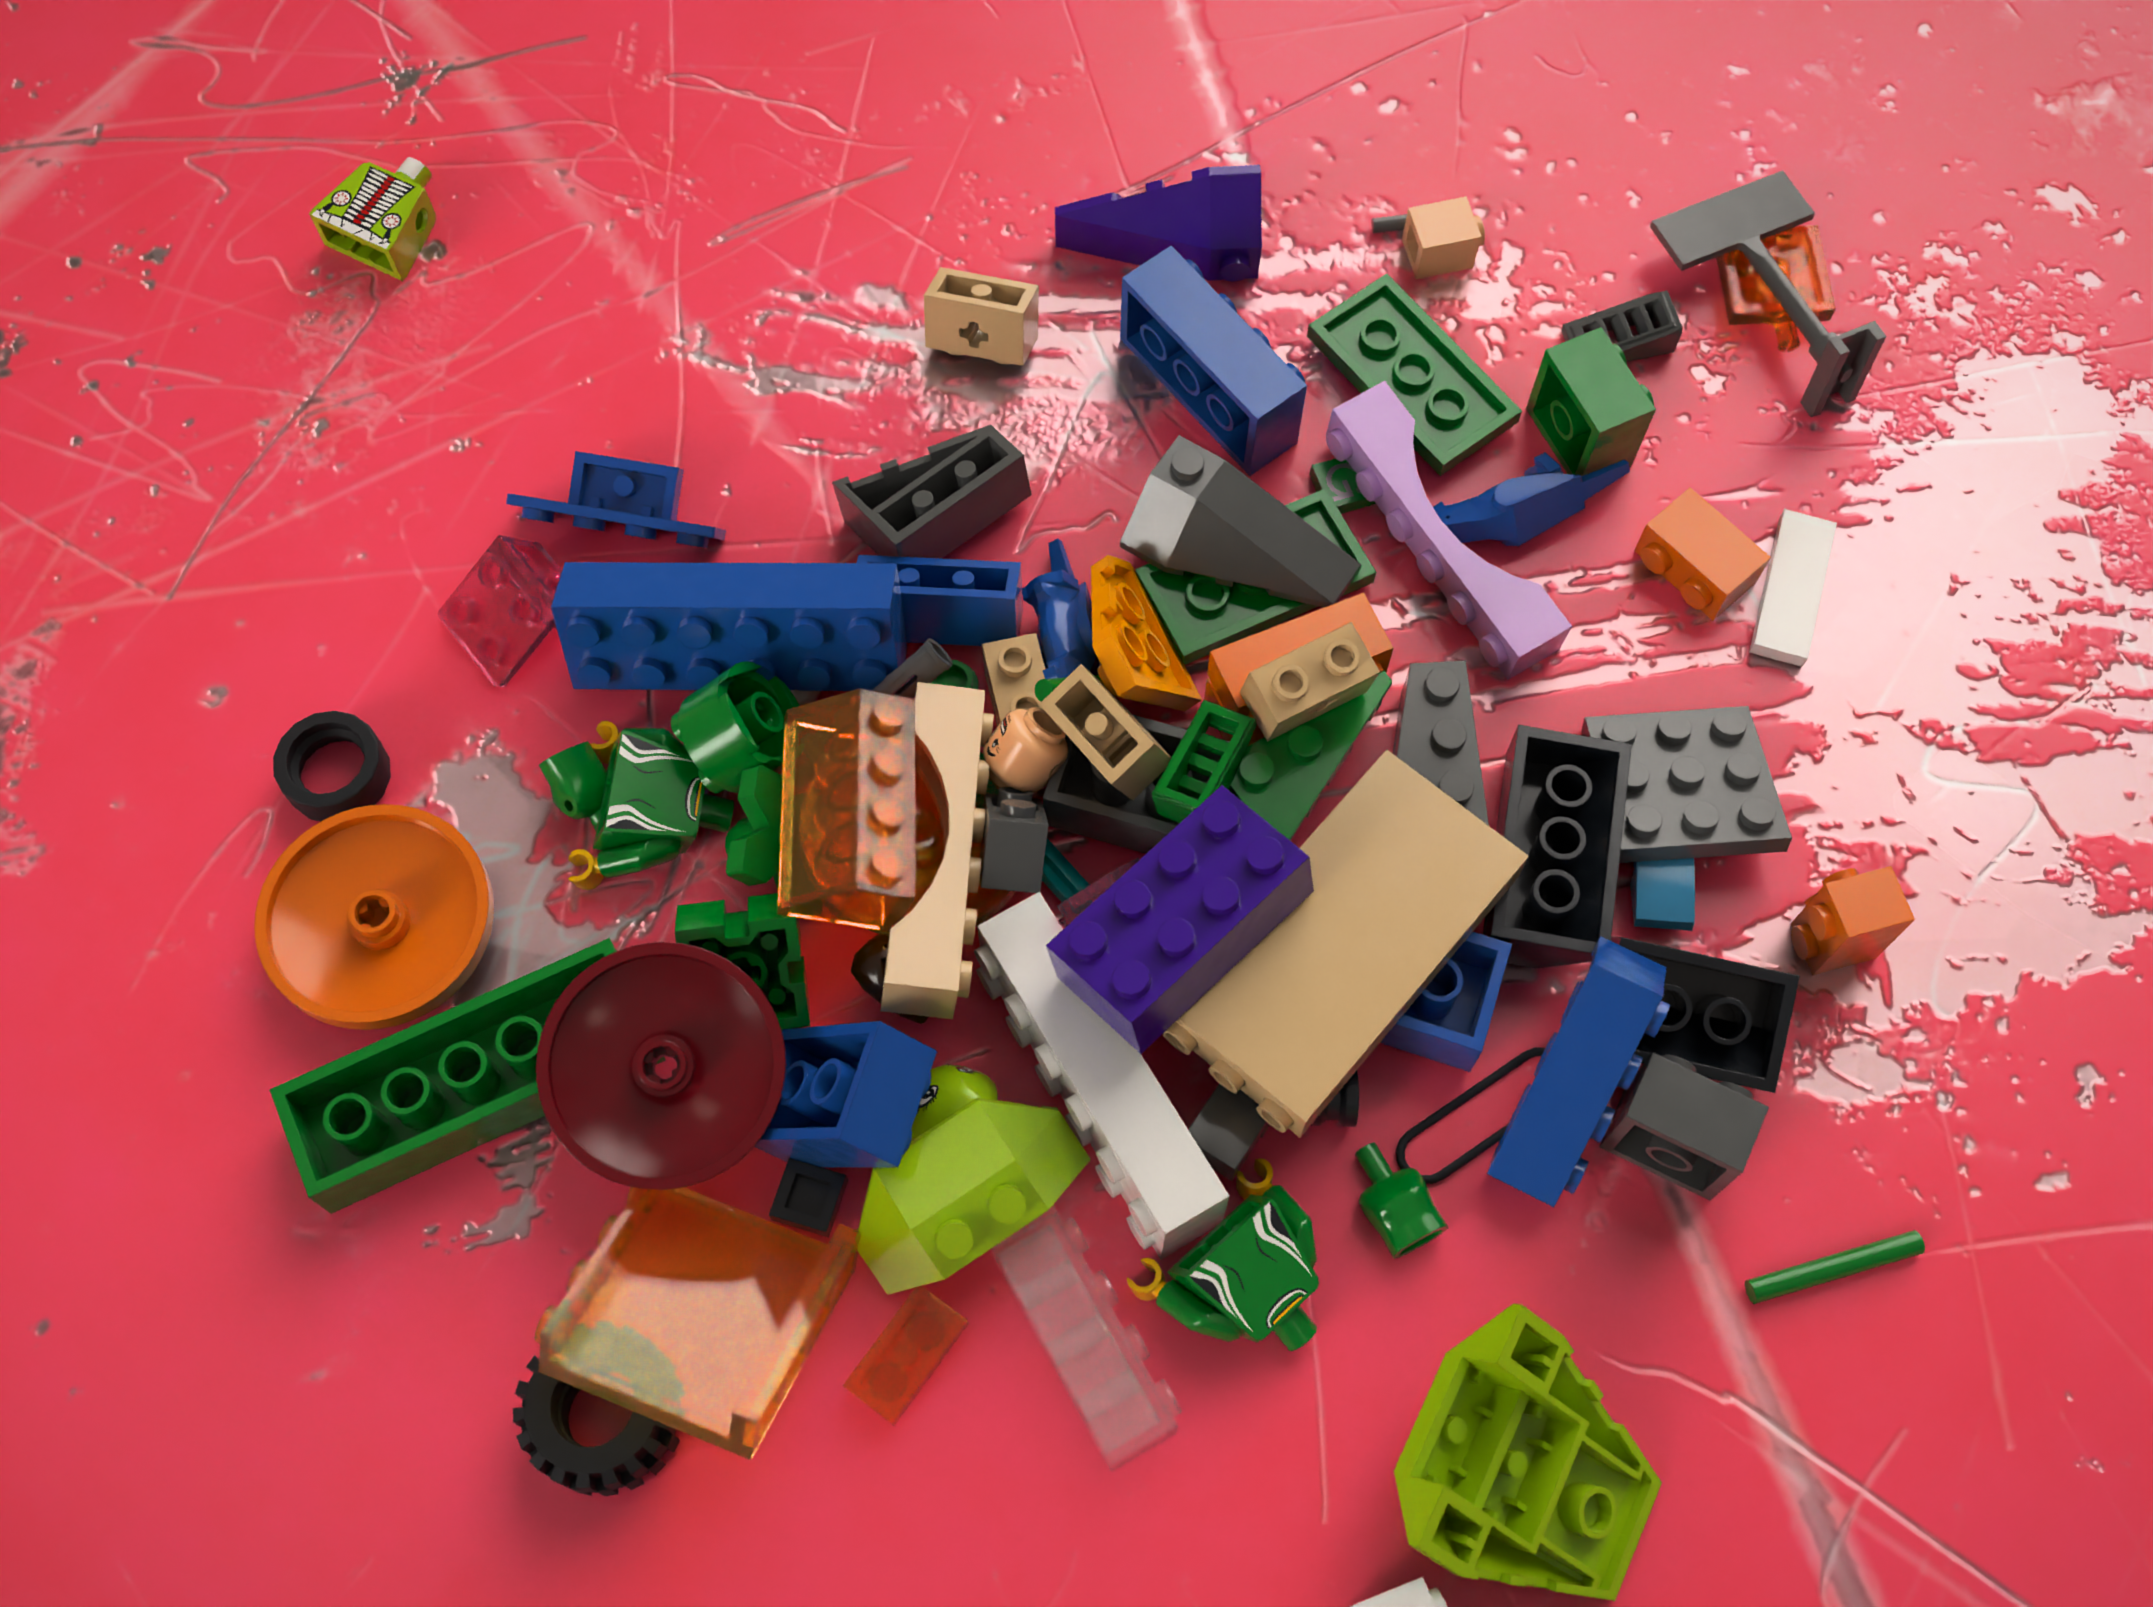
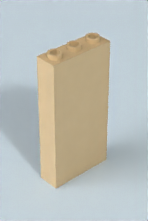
(1393, 898)

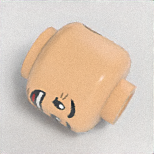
(1025, 750)

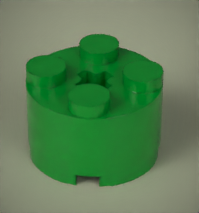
(734, 725)

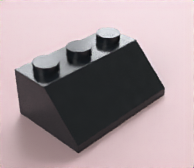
(1721, 1015)

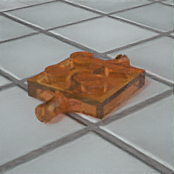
(1751, 301)

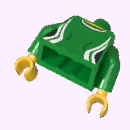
(647, 804)
(1246, 1271)

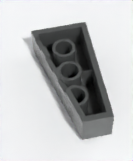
(1439, 732)

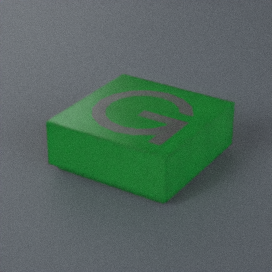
(1340, 483)

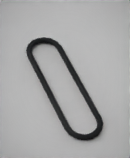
(1451, 1106)

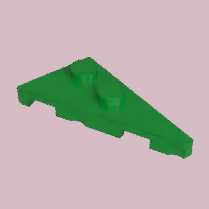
(1290, 772)

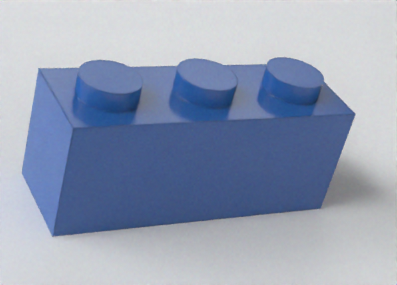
(958, 599)

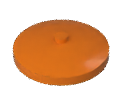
(374, 917)

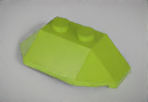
(965, 1190)

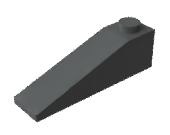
(1222, 525)

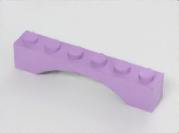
(1505, 613)

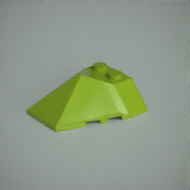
(1523, 1466)

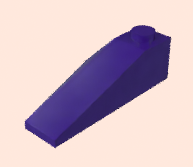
(1204, 219)

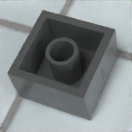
(1685, 1126)

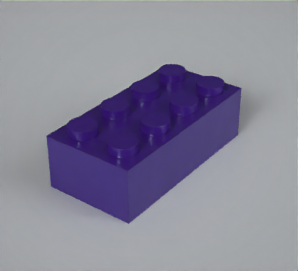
(1181, 918)

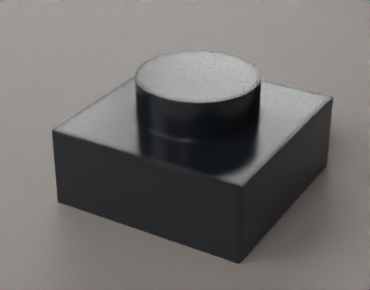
(808, 1197)

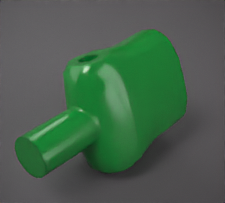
(576, 781)
(1398, 1204)

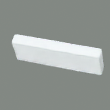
(1793, 588)

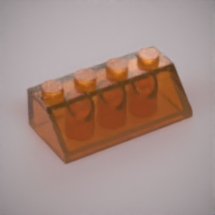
(848, 810)

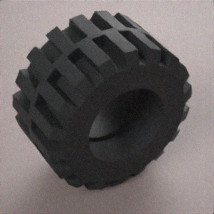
(582, 1468)

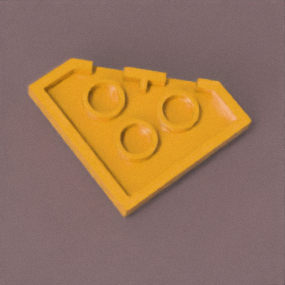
(1132, 642)

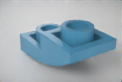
(1664, 894)

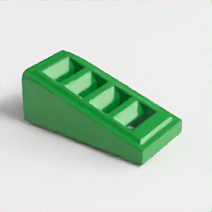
(1167, 794)

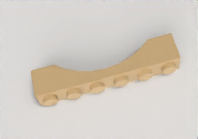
(926, 945)

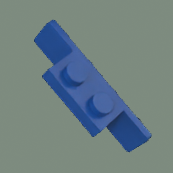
(623, 493)

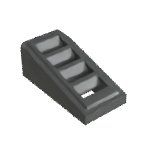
(1651, 315)

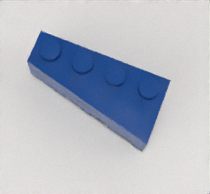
(1581, 1073)

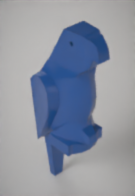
(1526, 504)
(1062, 615)

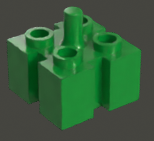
(759, 944)

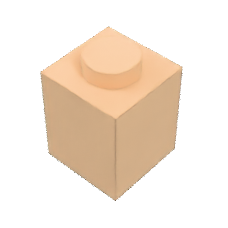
(1442, 237)

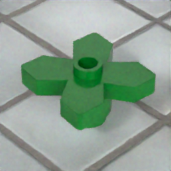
(755, 840)

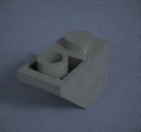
(1013, 841)

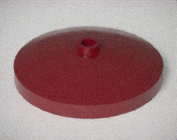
(603, 1054)

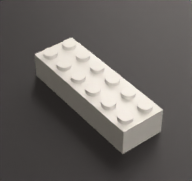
(1104, 1084)

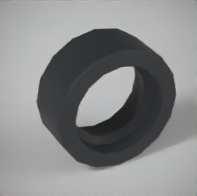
(314, 733)

